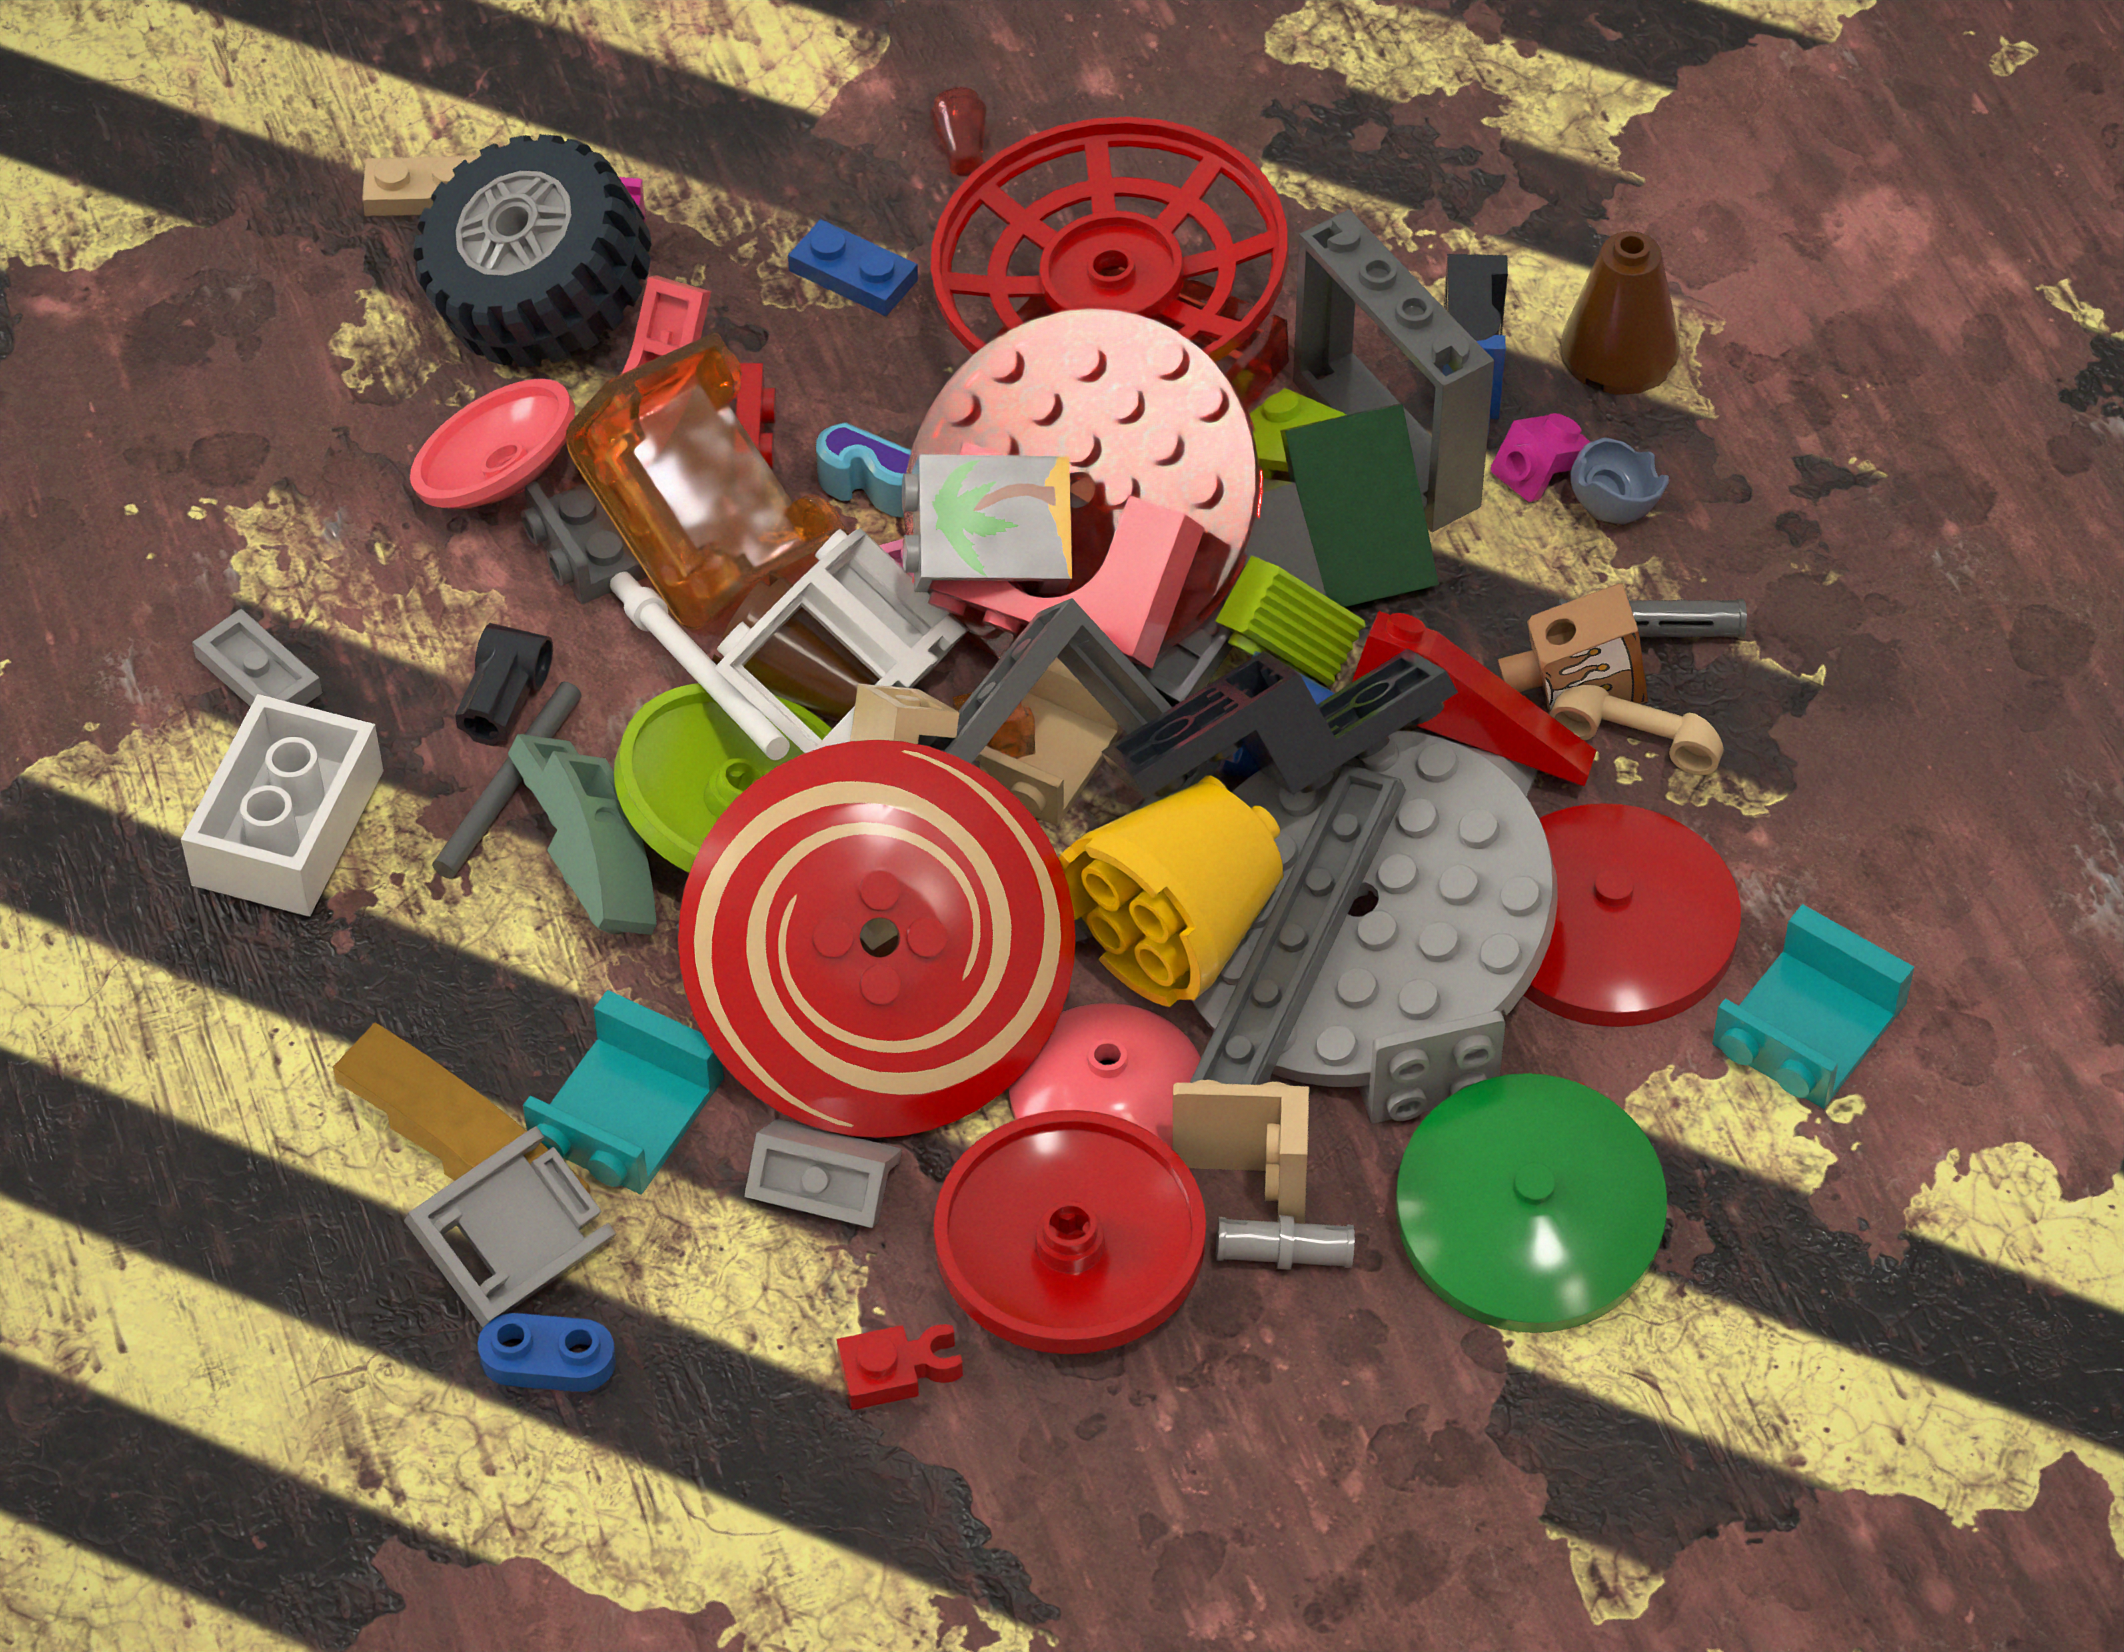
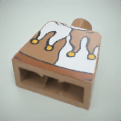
(1579, 645)

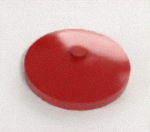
(1638, 919)
(1070, 1231)

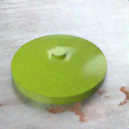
(687, 765)

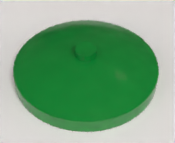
(1531, 1203)

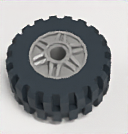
(532, 250)

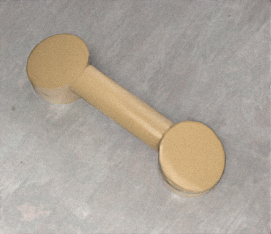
(1695, 742)

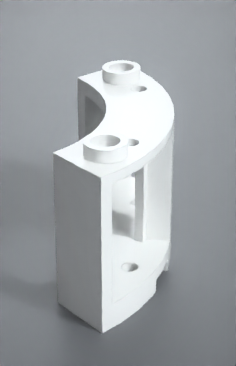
(868, 608)

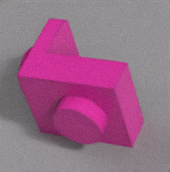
(1536, 451)

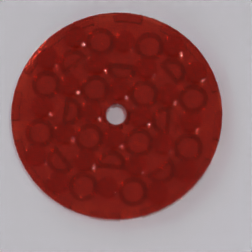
(1134, 415)

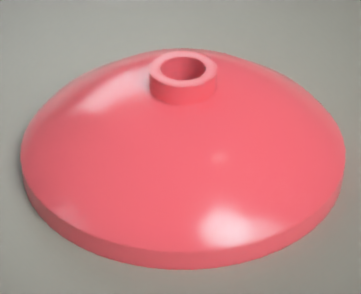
(494, 445)
(1138, 1087)

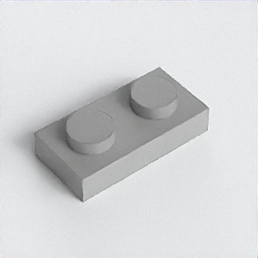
(255, 662)

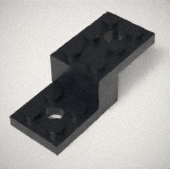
(1280, 724)

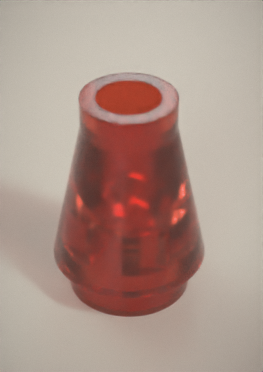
(960, 125)

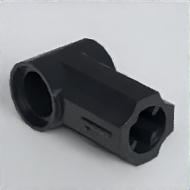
(506, 669)

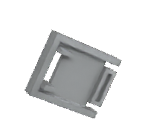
(517, 1221)

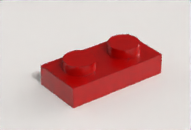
(756, 408)

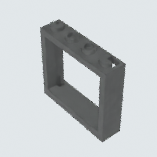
(1346, 265)
(1092, 658)

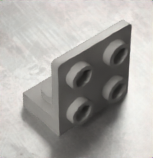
(1430, 1063)

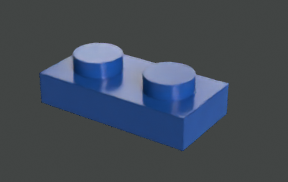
(853, 267)

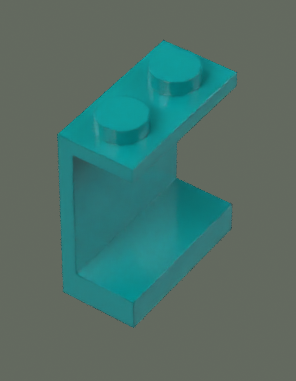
(1815, 1008)
(629, 1095)

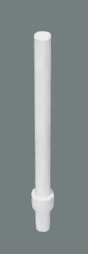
(650, 614)

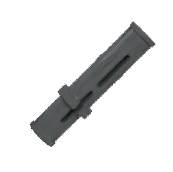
(1688, 617)

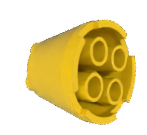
(1175, 887)

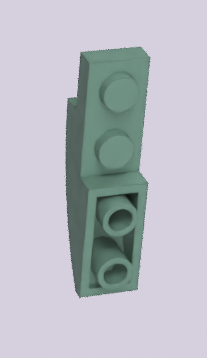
(594, 839)

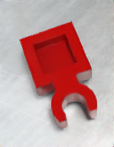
(886, 1366)

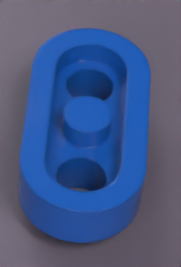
(544, 1353)

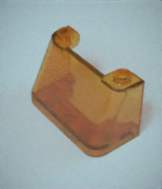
(693, 483)

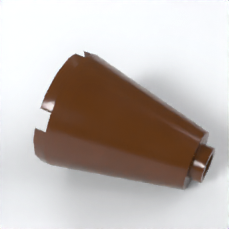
(1623, 319)
(802, 657)

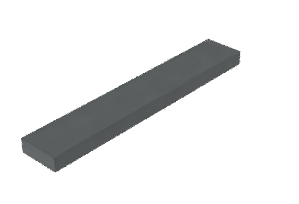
(1301, 928)

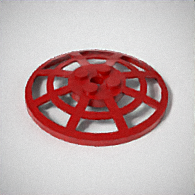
(1114, 237)

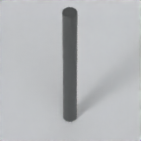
(502, 785)

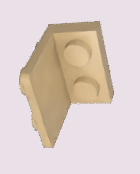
(1247, 1130)

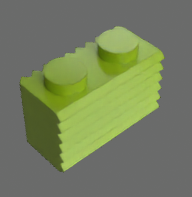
(1289, 621)

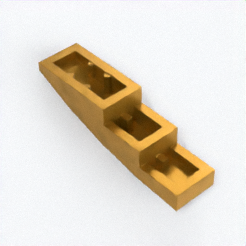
(428, 1102)

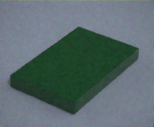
(1362, 504)

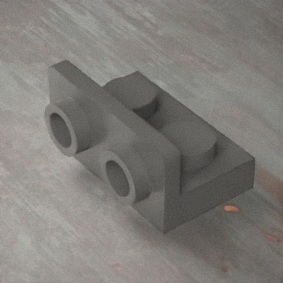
(579, 540)

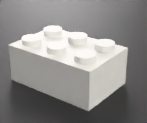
(282, 805)

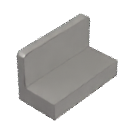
(820, 1172)

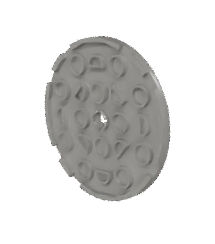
(1456, 918)

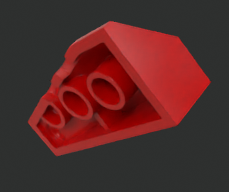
(1486, 708)

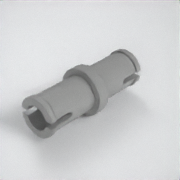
(1285, 1242)

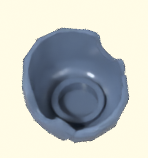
(1616, 481)

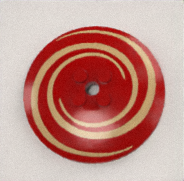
(780, 956)

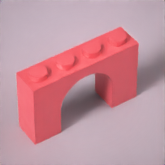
(1126, 598)

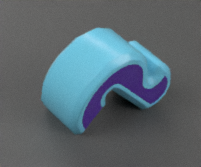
(861, 460)

